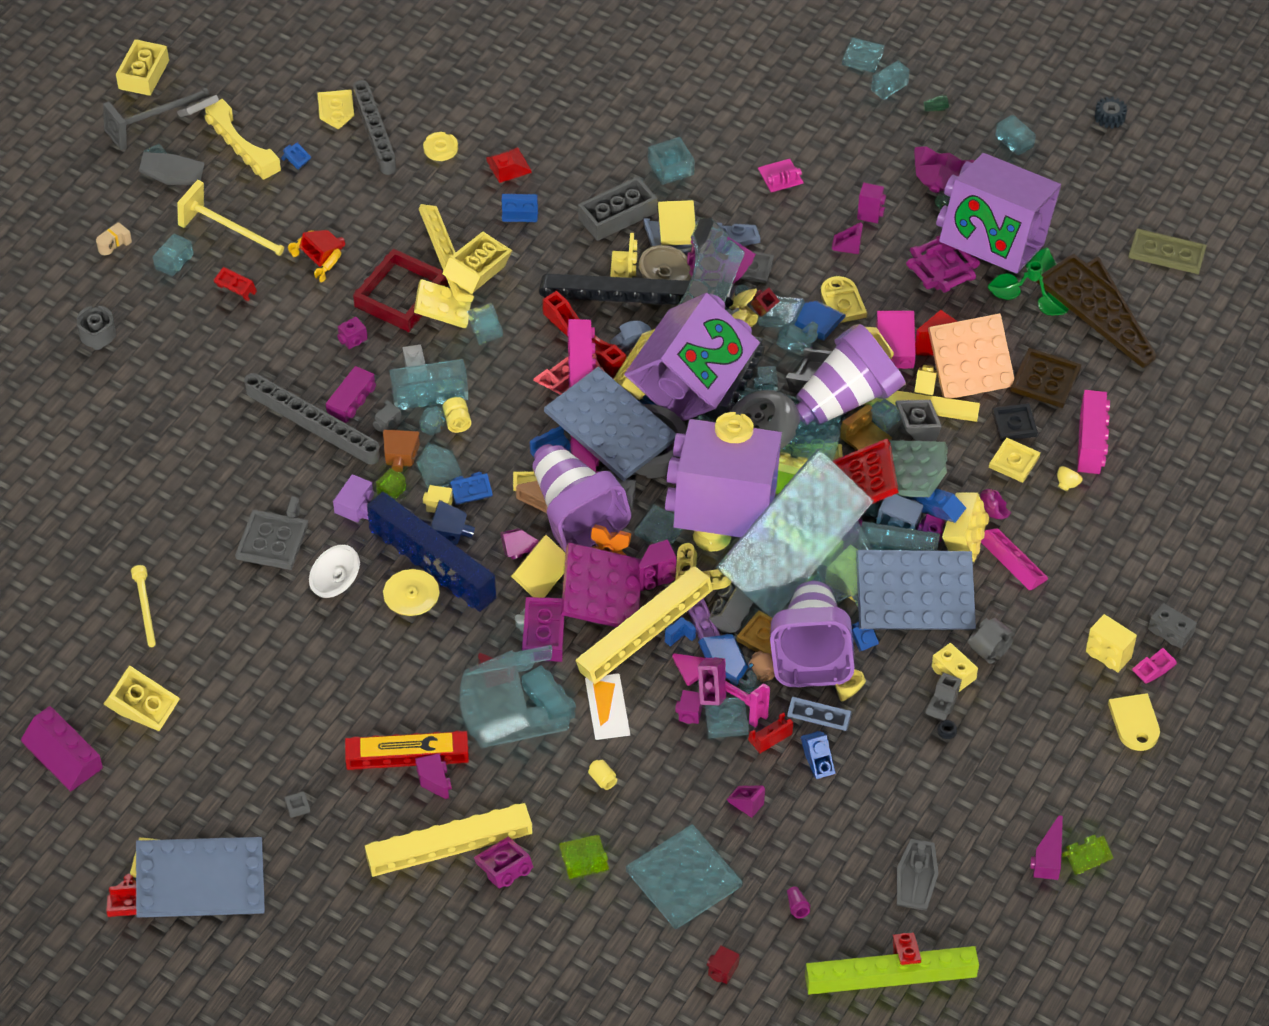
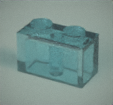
(890, 79)
(1015, 135)
(173, 255)

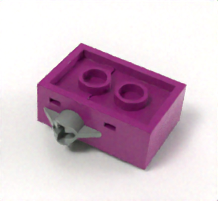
(542, 625)

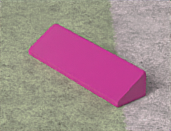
(1013, 559)

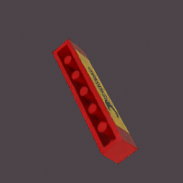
(404, 749)

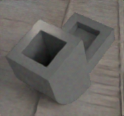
(944, 697)

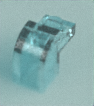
(796, 339)
(885, 414)

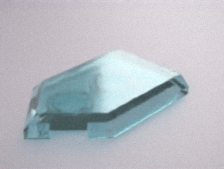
(438, 465)

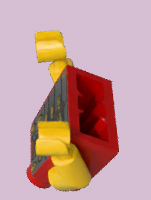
(321, 248)

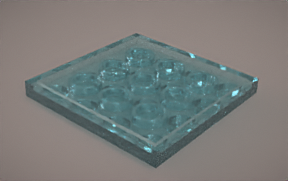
(684, 876)

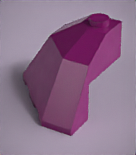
(936, 168)

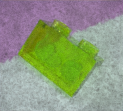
(1089, 854)

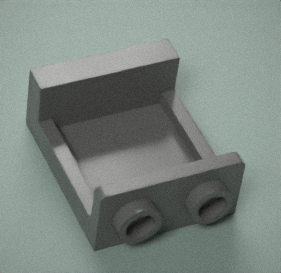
(813, 360)

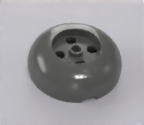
(769, 404)

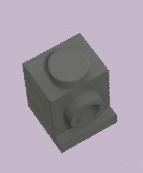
(388, 417)

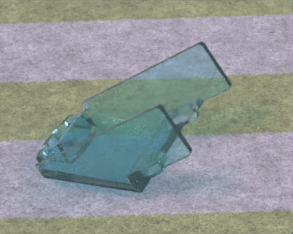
(495, 702)

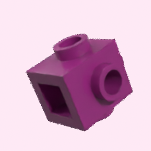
(352, 333)
(931, 524)

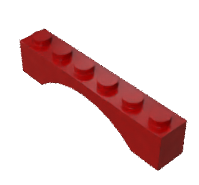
(559, 312)

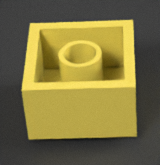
(1111, 643)

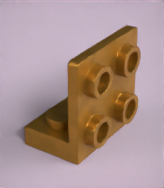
(860, 430)

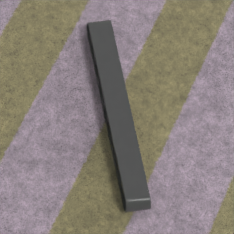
(312, 418)

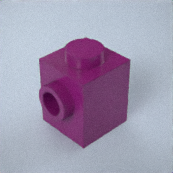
(689, 707)

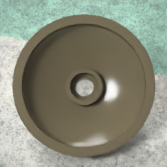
(664, 263)

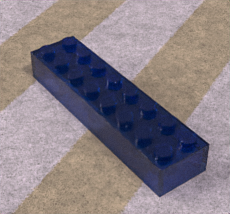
(431, 551)

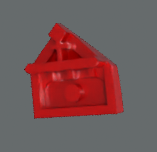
(122, 898)

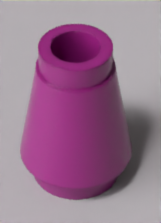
(798, 904)

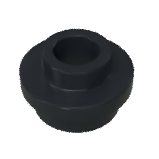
(947, 725)

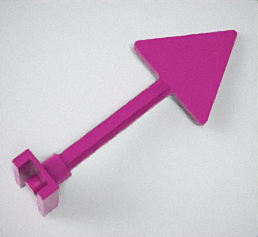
(757, 700)

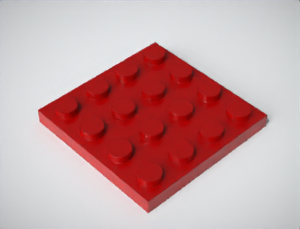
(871, 470)

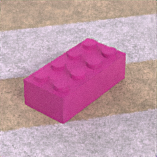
(1093, 432)

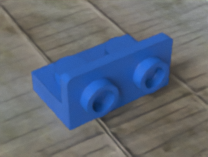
(519, 207)
(553, 437)
(470, 488)

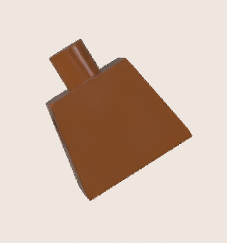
(400, 448)

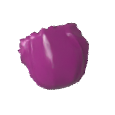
(994, 504)

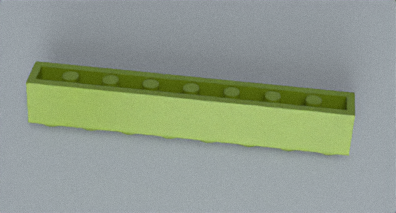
(887, 970)

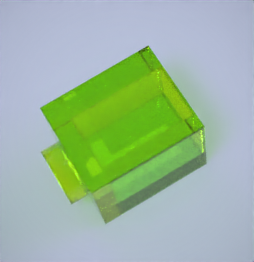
(391, 483)

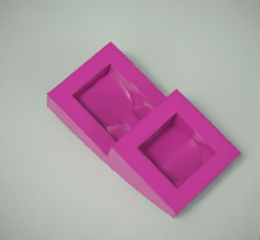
(1154, 667)

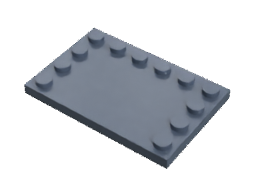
(199, 877)

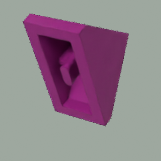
(848, 240)
(748, 799)

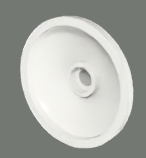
(334, 571)

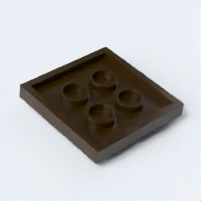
(1045, 378)

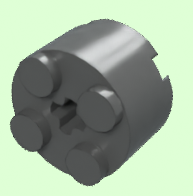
(96, 327)
(991, 639)

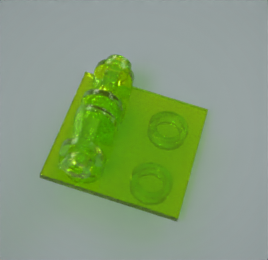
(584, 856)

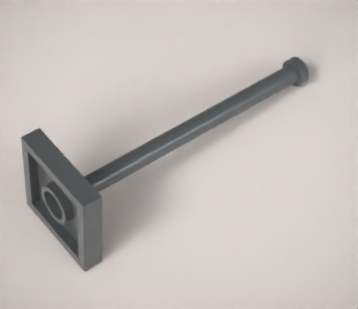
(116, 126)

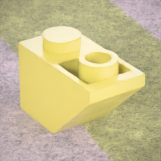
(926, 380)

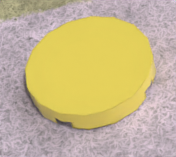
(440, 146)
(734, 427)

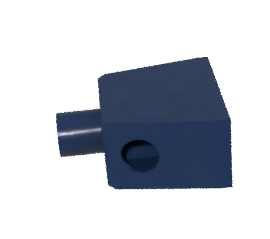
(450, 523)

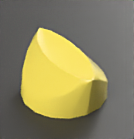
(851, 687)

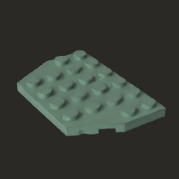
(919, 466)

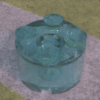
(485, 323)

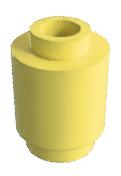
(602, 774)

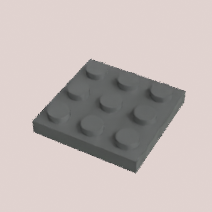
(272, 539)

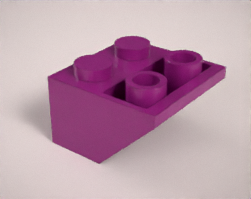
(657, 566)

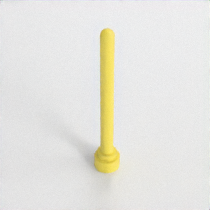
(139, 574)

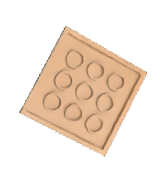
(971, 356)

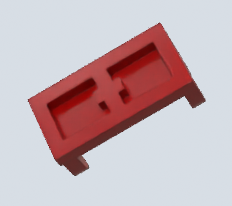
(235, 283)
(771, 734)

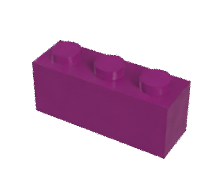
(351, 394)

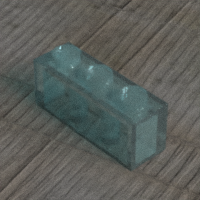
(547, 694)

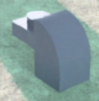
(629, 334)

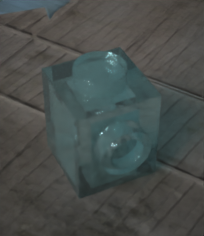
(766, 378)

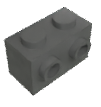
(1172, 626)

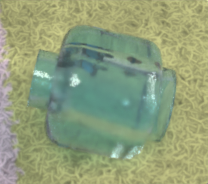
(432, 420)

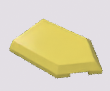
(336, 107)

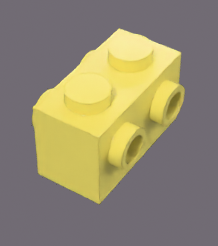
(953, 662)

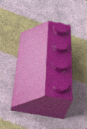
(61, 749)

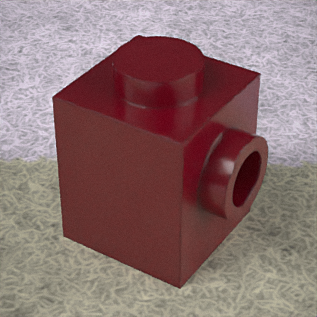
(764, 301)
(723, 964)

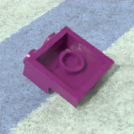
(504, 862)

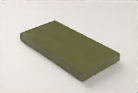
(1167, 251)

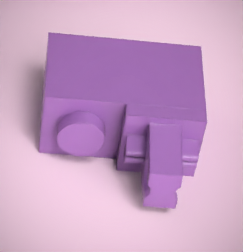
(353, 499)

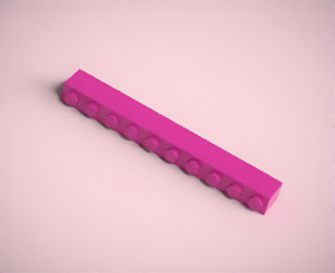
(581, 364)

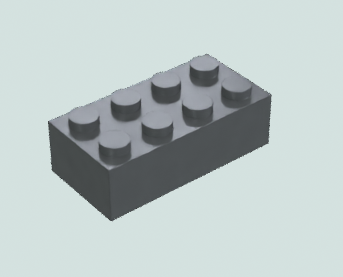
(617, 208)

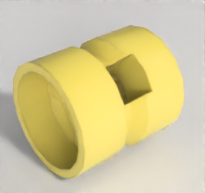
(457, 414)

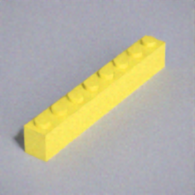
(644, 625)
(448, 839)

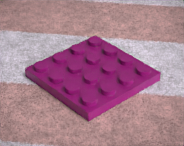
(600, 585)

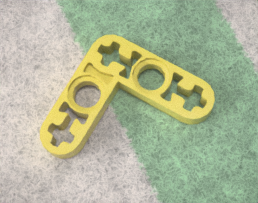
(692, 559)

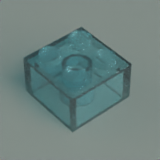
(671, 160)

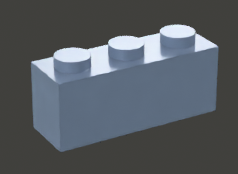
(819, 713)

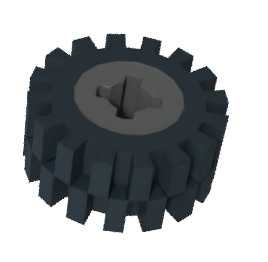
(1110, 112)

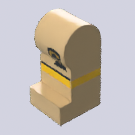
(113, 238)

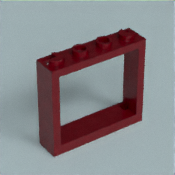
(384, 312)

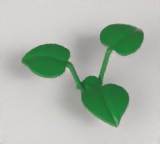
(1007, 286)

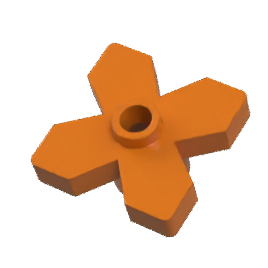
(610, 541)

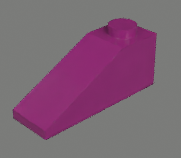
(1048, 853)

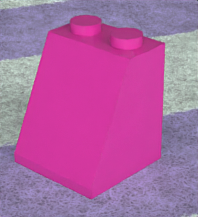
(899, 333)

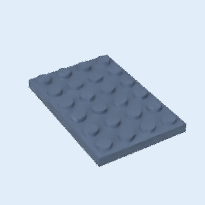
(610, 423)
(915, 590)

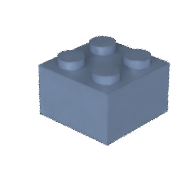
(900, 512)

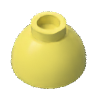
(1068, 478)

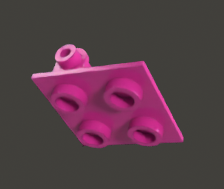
(781, 175)

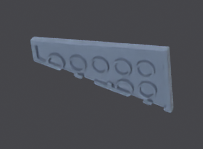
(740, 233)

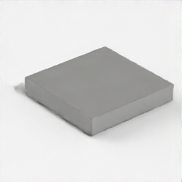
(198, 106)

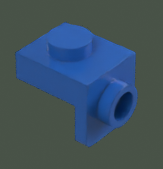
(679, 629)
(864, 637)

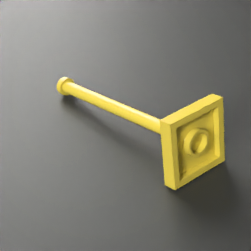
(193, 202)

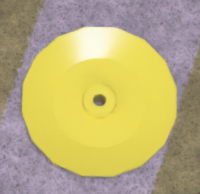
(411, 592)

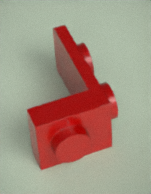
(906, 948)

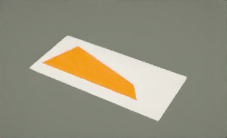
(607, 707)

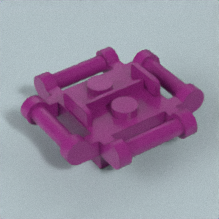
(941, 265)

